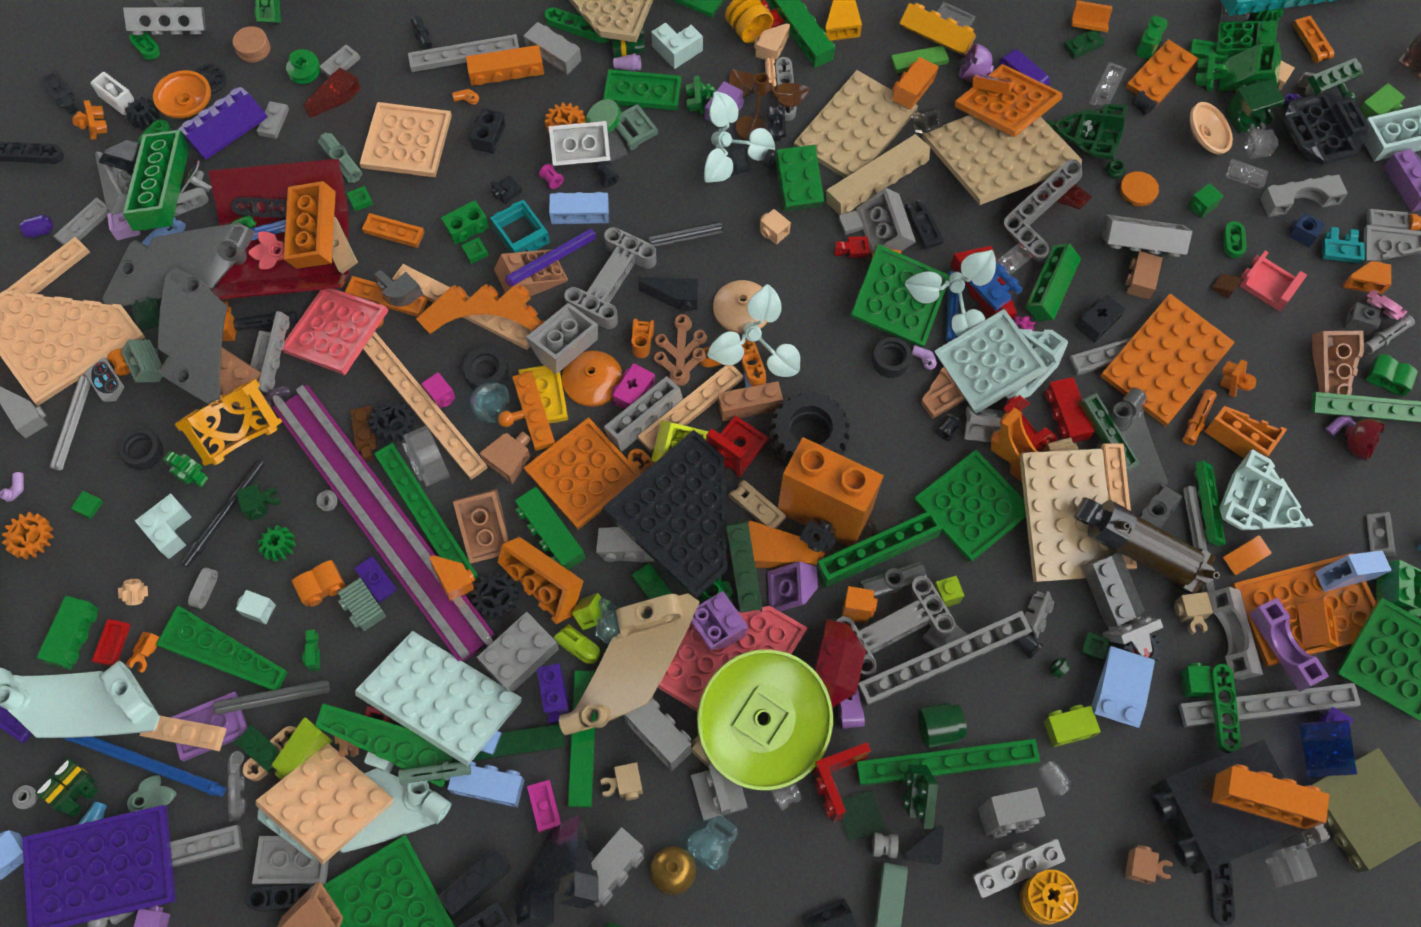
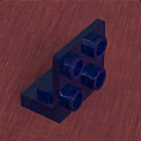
(1328, 748)

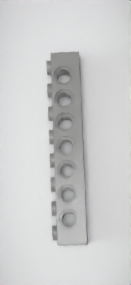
(944, 658)

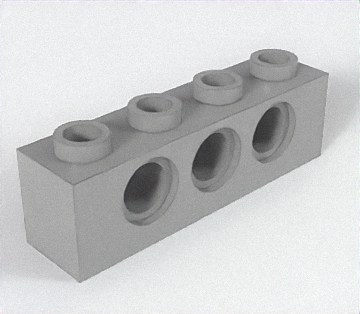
(134, 16)
(643, 413)

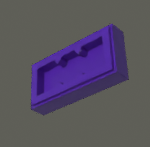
(375, 579)

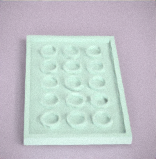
(438, 697)

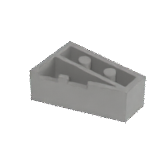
(616, 545)

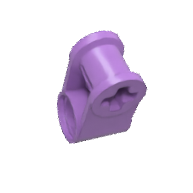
(851, 713)

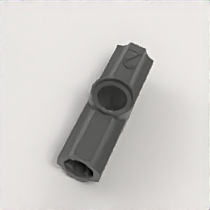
(904, 576)

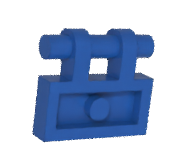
(994, 292)

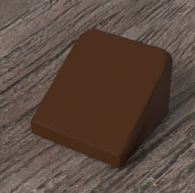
(1226, 284)

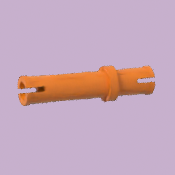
(1197, 424)

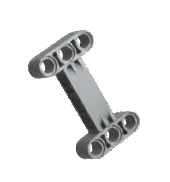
(612, 276)
(903, 623)

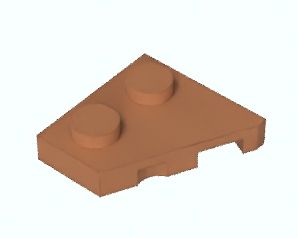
(942, 395)

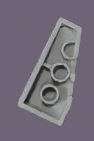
(115, 185)

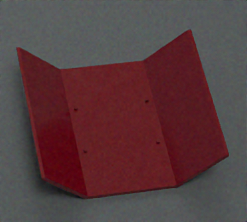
(273, 182)

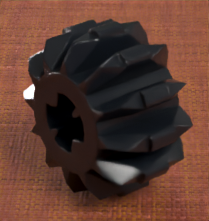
(141, 113)

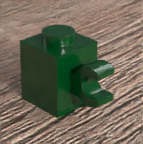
(254, 501)

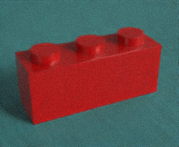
(1066, 410)

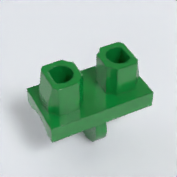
(702, 94)

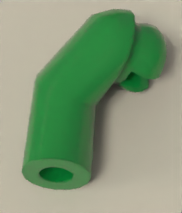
(246, 221)

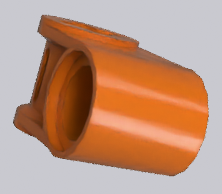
(642, 334)

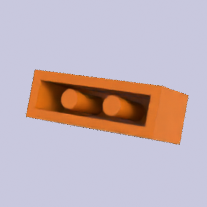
(914, 82)

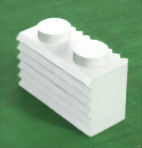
(112, 92)

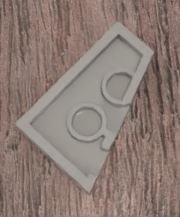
(1389, 243)

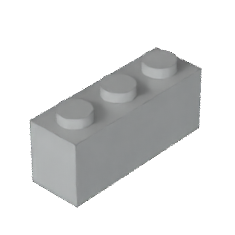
(553, 48)

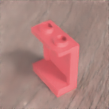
(1270, 282)

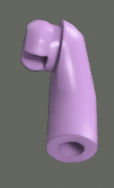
(926, 356)
(16, 488)

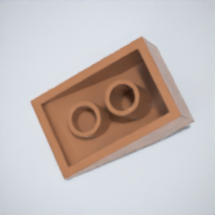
(481, 525)

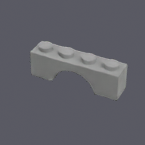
(1324, 191)
(1242, 653)

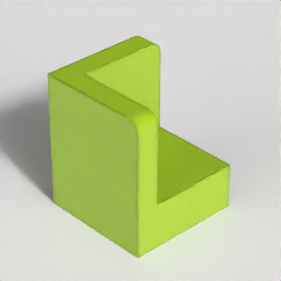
(588, 611)

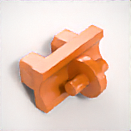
(91, 112)
(1236, 377)

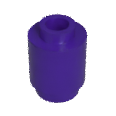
(36, 226)

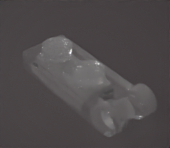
(1108, 84)
(1014, 259)
(236, 805)

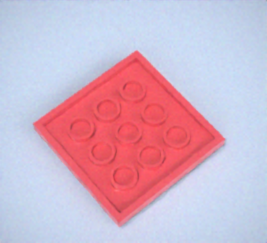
(334, 330)

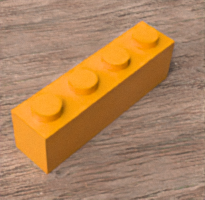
(937, 29)

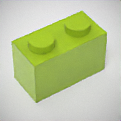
(1071, 726)

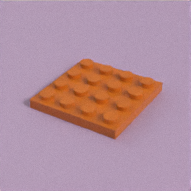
(1014, 111)
(582, 473)

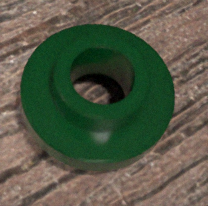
(1118, 165)
(1059, 667)

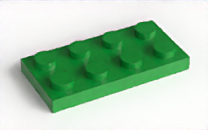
(644, 89)

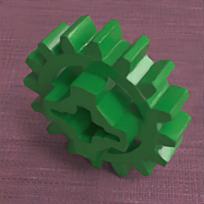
(185, 469)

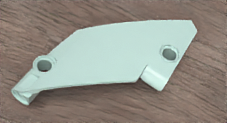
(79, 703)
(402, 817)

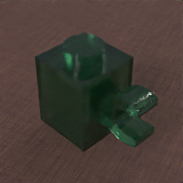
(147, 313)

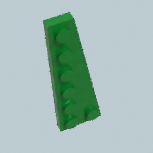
(207, 645)
(382, 739)

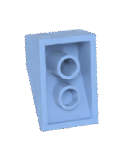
(1123, 687)

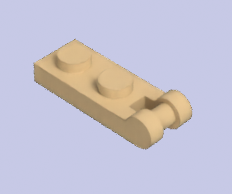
(757, 505)

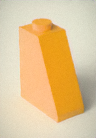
(843, 20)

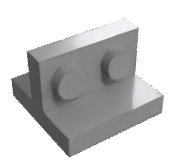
(983, 424)
(717, 794)

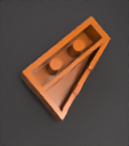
(1243, 434)

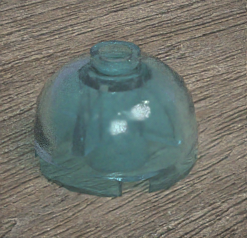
(489, 401)

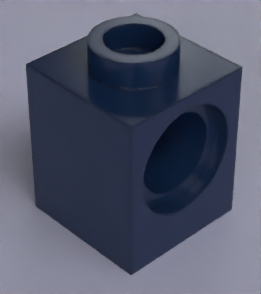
(1306, 229)

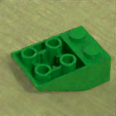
(1240, 36)
(1253, 64)
(1400, 585)

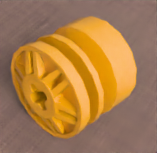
(748, 19)
(1035, 900)

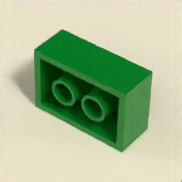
(799, 178)

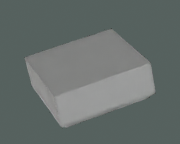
(850, 222)

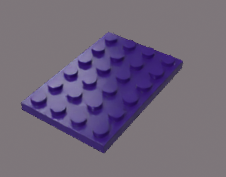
(98, 869)

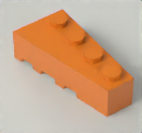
(541, 577)

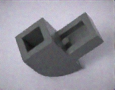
(401, 291)

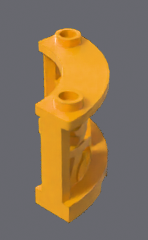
(239, 394)

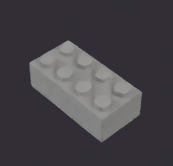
(1146, 234)

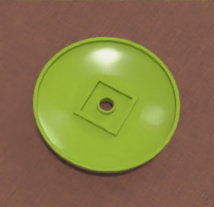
(796, 726)

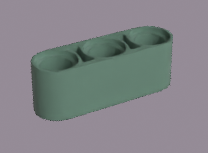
(891, 895)

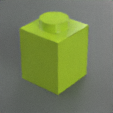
(949, 591)

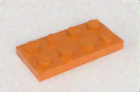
(1162, 71)

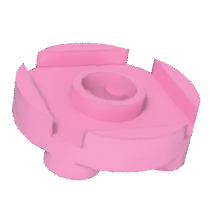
(1391, 308)

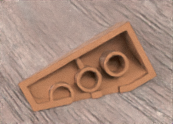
(1336, 359)

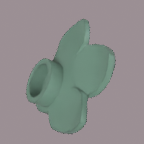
(152, 794)

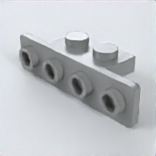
(268, 351)
(1016, 865)

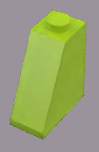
(301, 746)

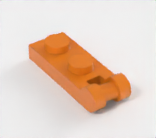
(1313, 39)

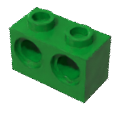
(463, 219)

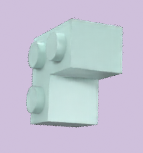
(677, 47)
(161, 522)

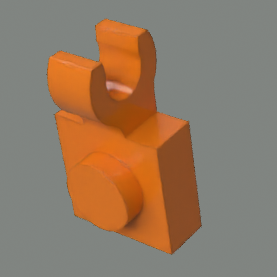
(144, 647)

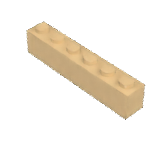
(878, 175)

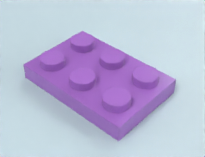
(232, 721)

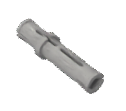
(1382, 338)

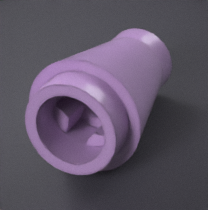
(629, 62)

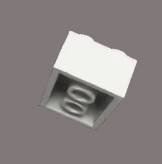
(579, 143)

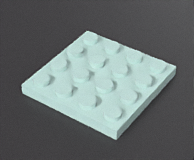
(990, 361)

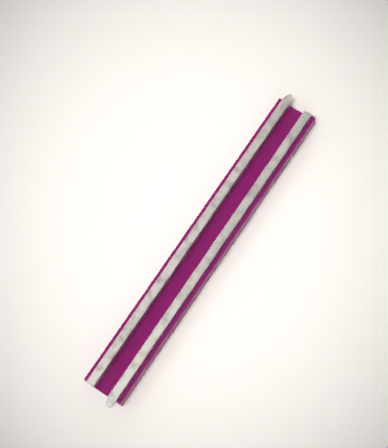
(382, 522)

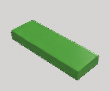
(935, 55)

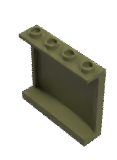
(1371, 812)

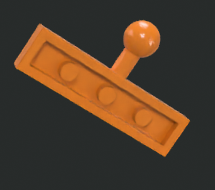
(370, 291)
(531, 410)

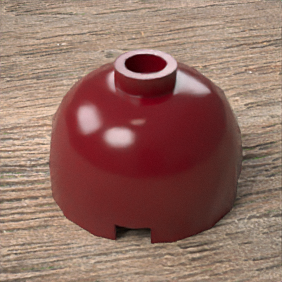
(1364, 437)

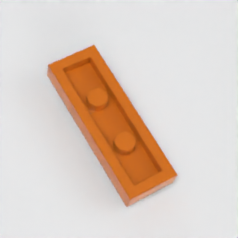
(393, 230)

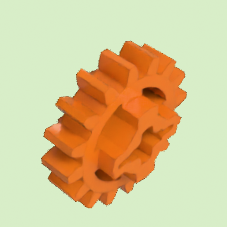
(564, 116)
(27, 535)

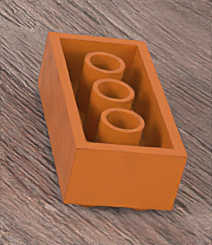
(309, 225)
(1271, 797)

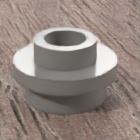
(322, 500)
(30, 800)

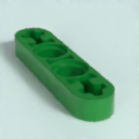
(575, 28)
(1228, 708)

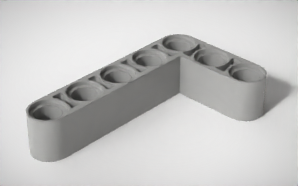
(1040, 207)

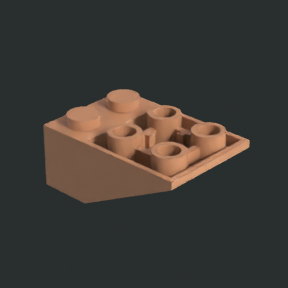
(536, 283)

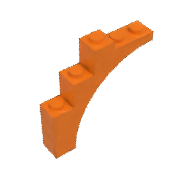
(455, 304)

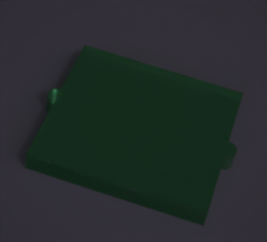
(862, 816)

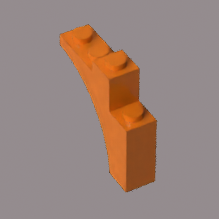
(1012, 441)

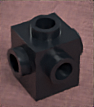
(819, 535)

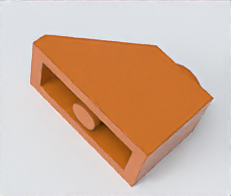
(1370, 277)
(452, 576)

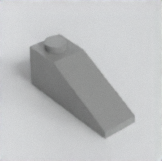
(22, 413)

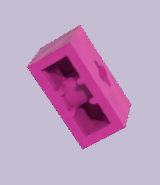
(634, 385)

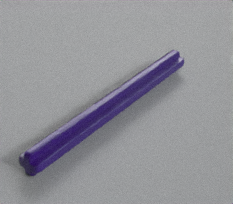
(550, 257)

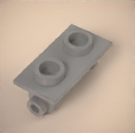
(1042, 606)

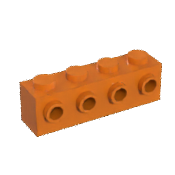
(505, 65)

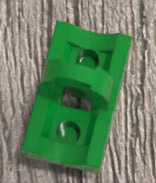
(1210, 66)

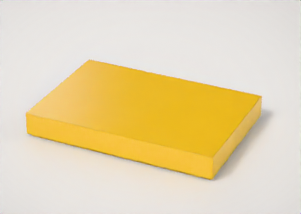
(550, 391)

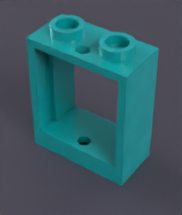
(529, 243)

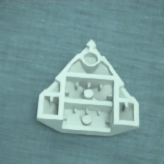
(1050, 349)
(1260, 498)

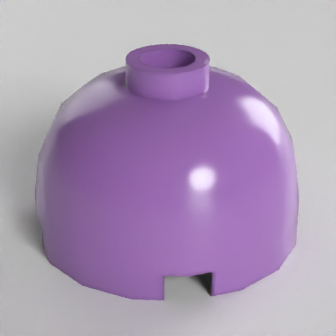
(978, 62)

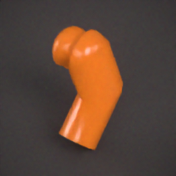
(466, 95)

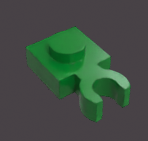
(311, 656)

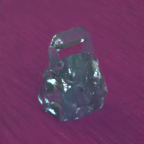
(607, 623)
(711, 845)

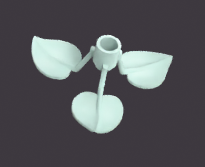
(722, 112)
(975, 267)
(761, 306)

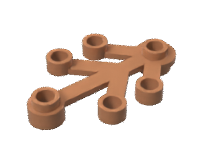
(681, 352)

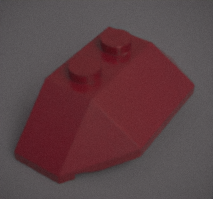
(839, 661)

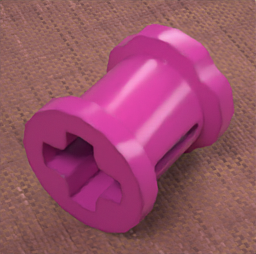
(551, 176)

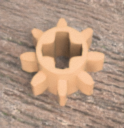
(133, 592)

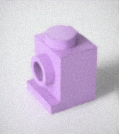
(120, 227)

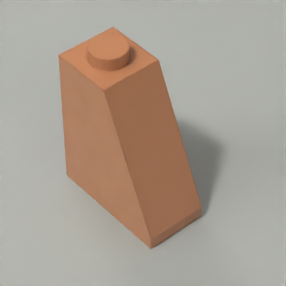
(313, 910)

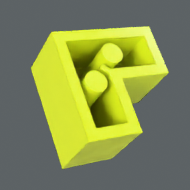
(669, 435)

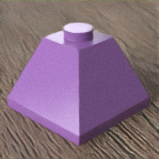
(791, 585)

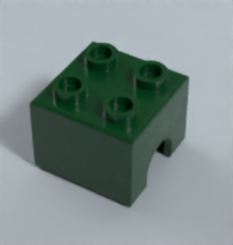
(1253, 105)

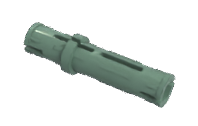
(406, 776)

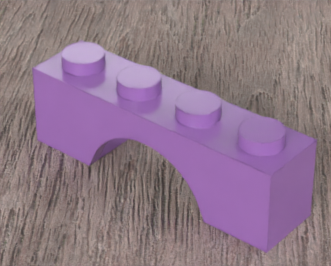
(1274, 626)

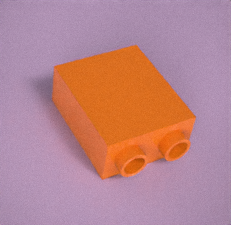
(830, 489)

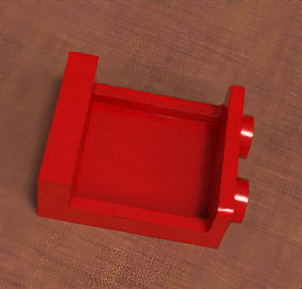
(1039, 439)

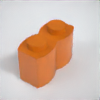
(318, 583)

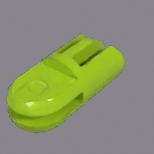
(577, 644)

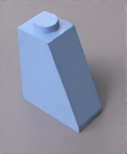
(1353, 570)

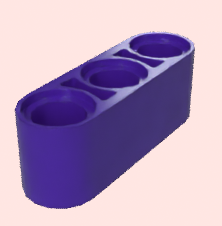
(1022, 64)

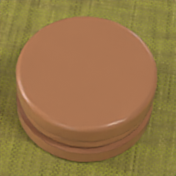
(251, 44)

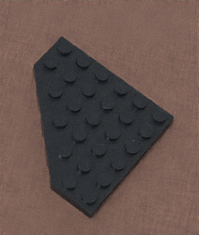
(679, 513)

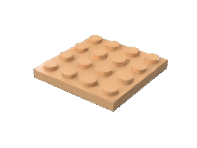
(405, 139)
(324, 803)

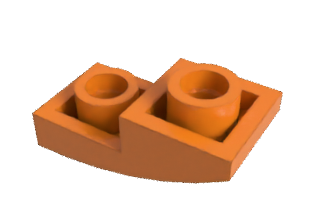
(1246, 555)

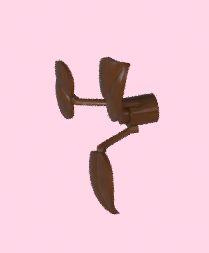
(788, 95)

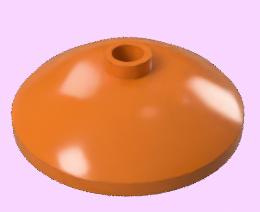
(182, 94)
(593, 388)

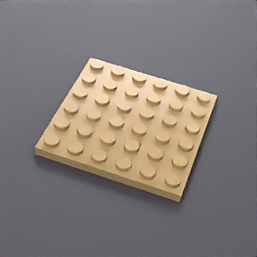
(994, 162)

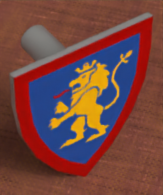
(195, 180)

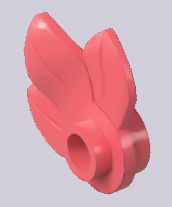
(266, 250)

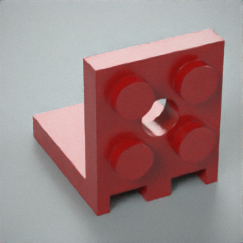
(737, 457)
(825, 784)

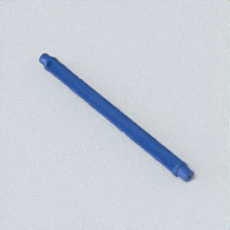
(150, 764)

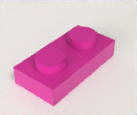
(544, 806)

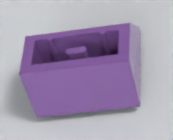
(719, 622)

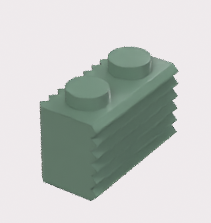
(142, 360)
(361, 604)

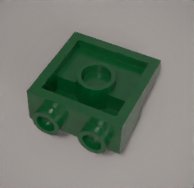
(920, 794)

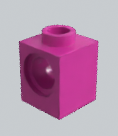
(439, 390)

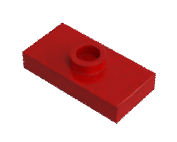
(111, 642)

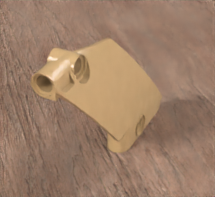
(633, 661)

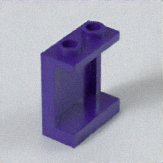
(553, 692)

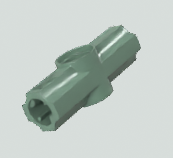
(336, 151)

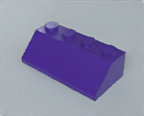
(222, 123)

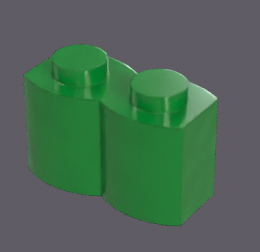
(1151, 37)
(1392, 375)

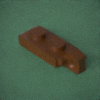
(364, 440)

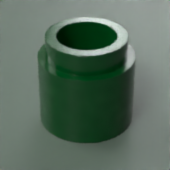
(941, 724)

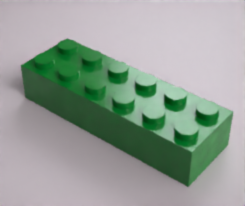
(156, 180)

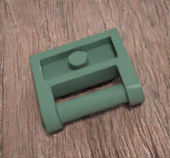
(639, 124)

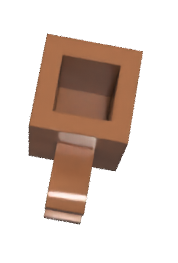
(1144, 865)

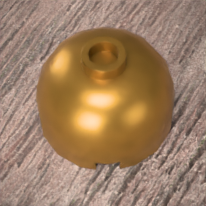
(673, 870)

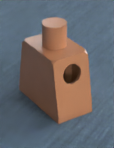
(507, 455)

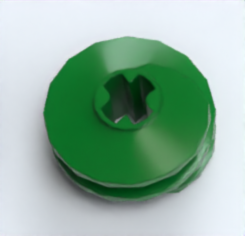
(303, 66)

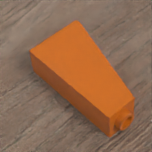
(778, 548)

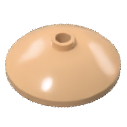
(1210, 128)
(728, 308)

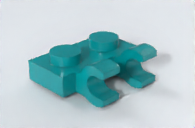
(1343, 250)

